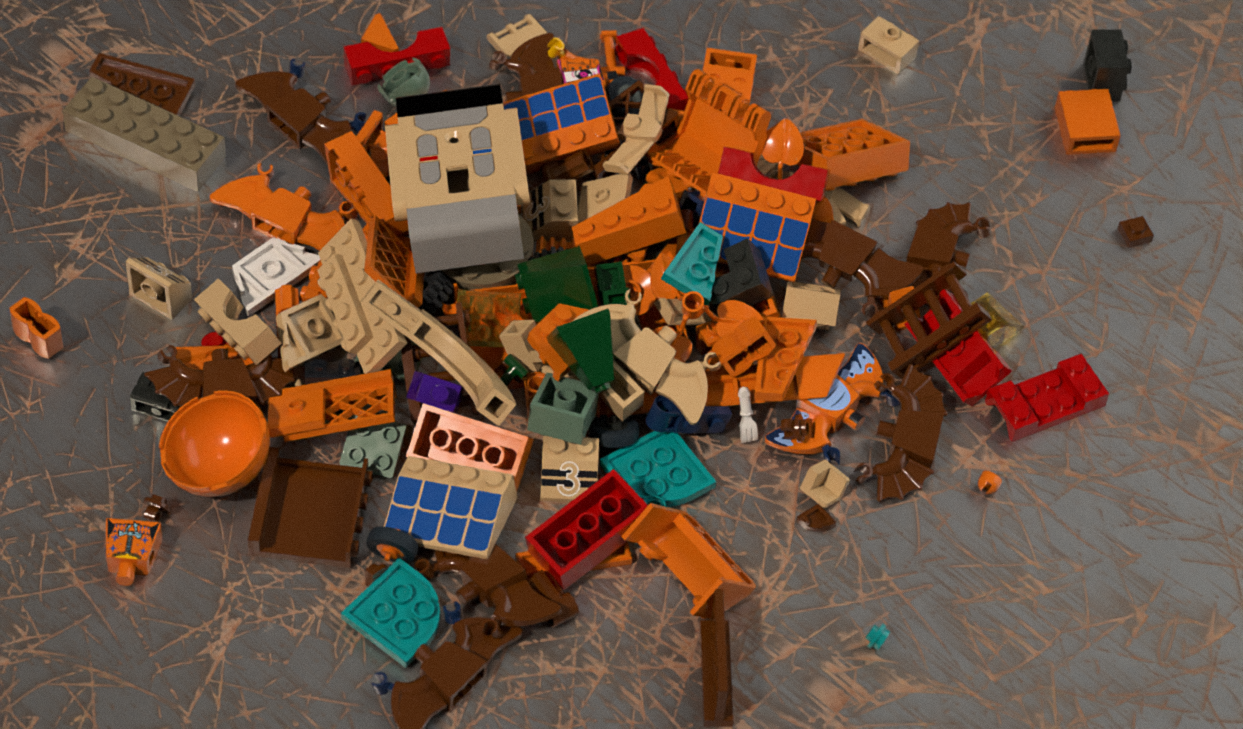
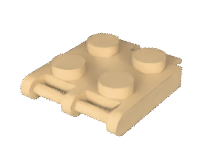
(515, 38)

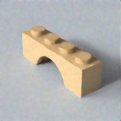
(250, 335)

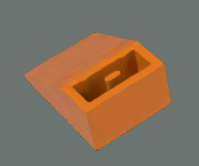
(731, 69)

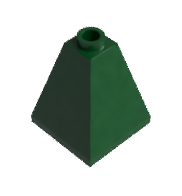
(587, 349)

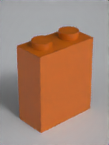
(1087, 121)

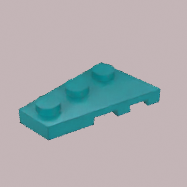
(696, 263)

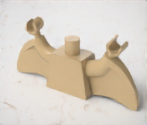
(653, 363)

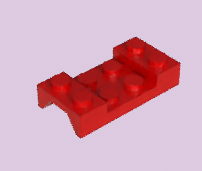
(969, 365)
(1048, 398)

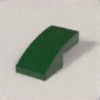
(611, 283)

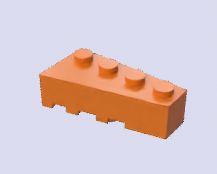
(361, 181)
(631, 223)

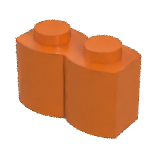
(36, 327)
(744, 346)

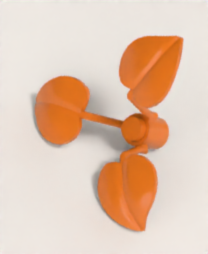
(786, 146)
(730, 312)

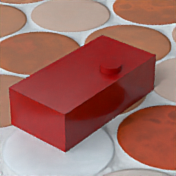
(586, 529)

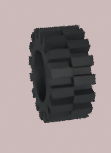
(435, 291)

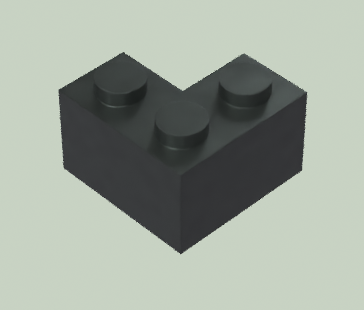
(746, 279)

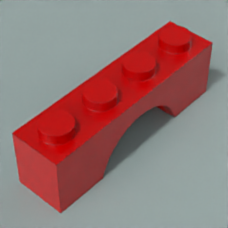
(639, 53)
(369, 64)
(806, 181)

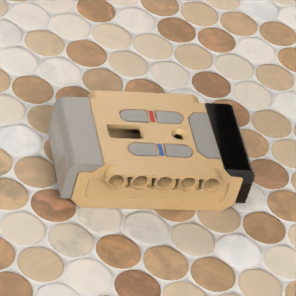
(458, 177)

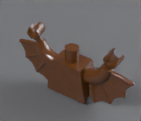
(938, 236)
(221, 374)
(912, 436)

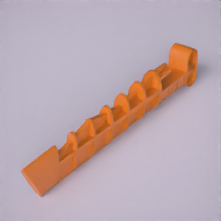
(812, 380)

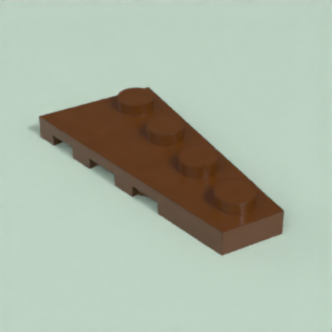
(148, 83)

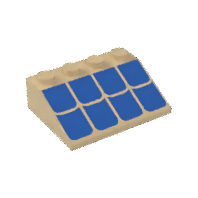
(451, 506)

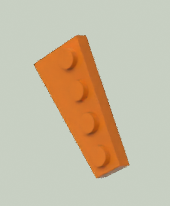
(780, 365)

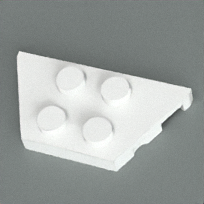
(268, 269)

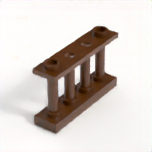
(949, 332)
(413, 353)

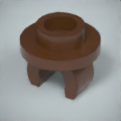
(795, 428)
(155, 507)

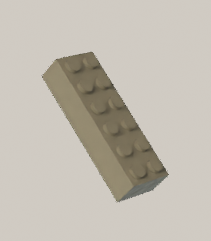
(144, 134)

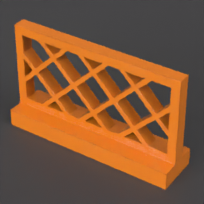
(392, 263)
(351, 396)

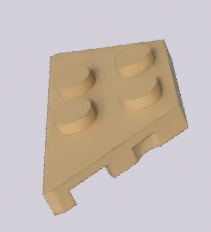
(306, 332)

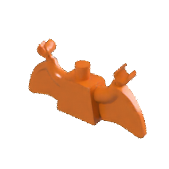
(281, 212)

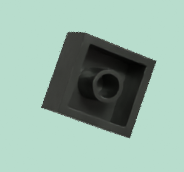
(1107, 62)

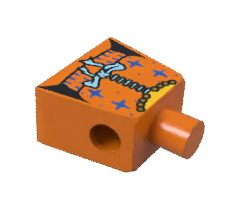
(131, 547)

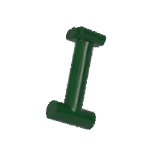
(515, 368)

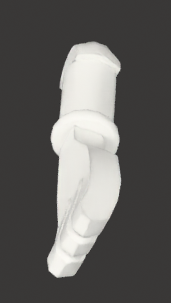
(748, 426)

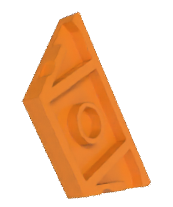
(537, 337)

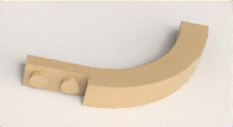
(477, 378)

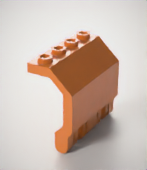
(711, 121)

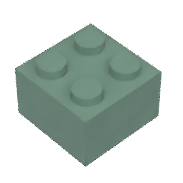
(562, 409)

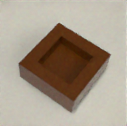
(1135, 231)

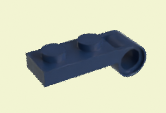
(666, 417)

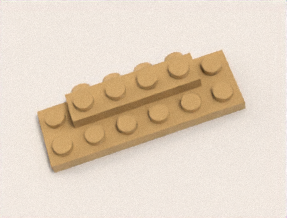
(345, 285)

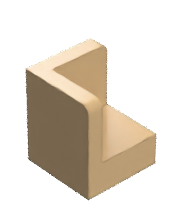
(824, 483)

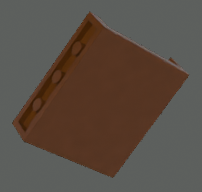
(309, 511)

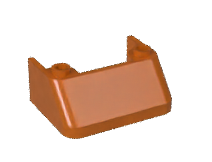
(691, 556)

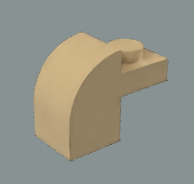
(515, 343)

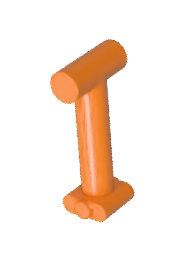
(608, 37)

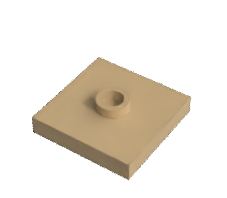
(603, 193)

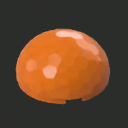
(215, 444)

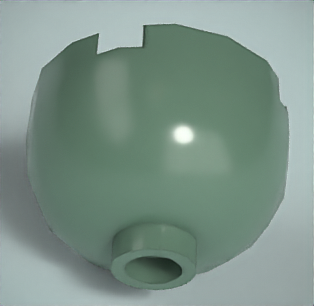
(404, 80)

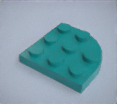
(661, 467)
(396, 612)

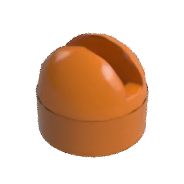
(989, 481)

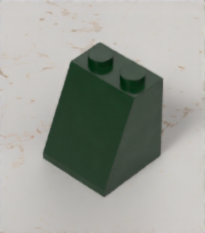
(555, 280)

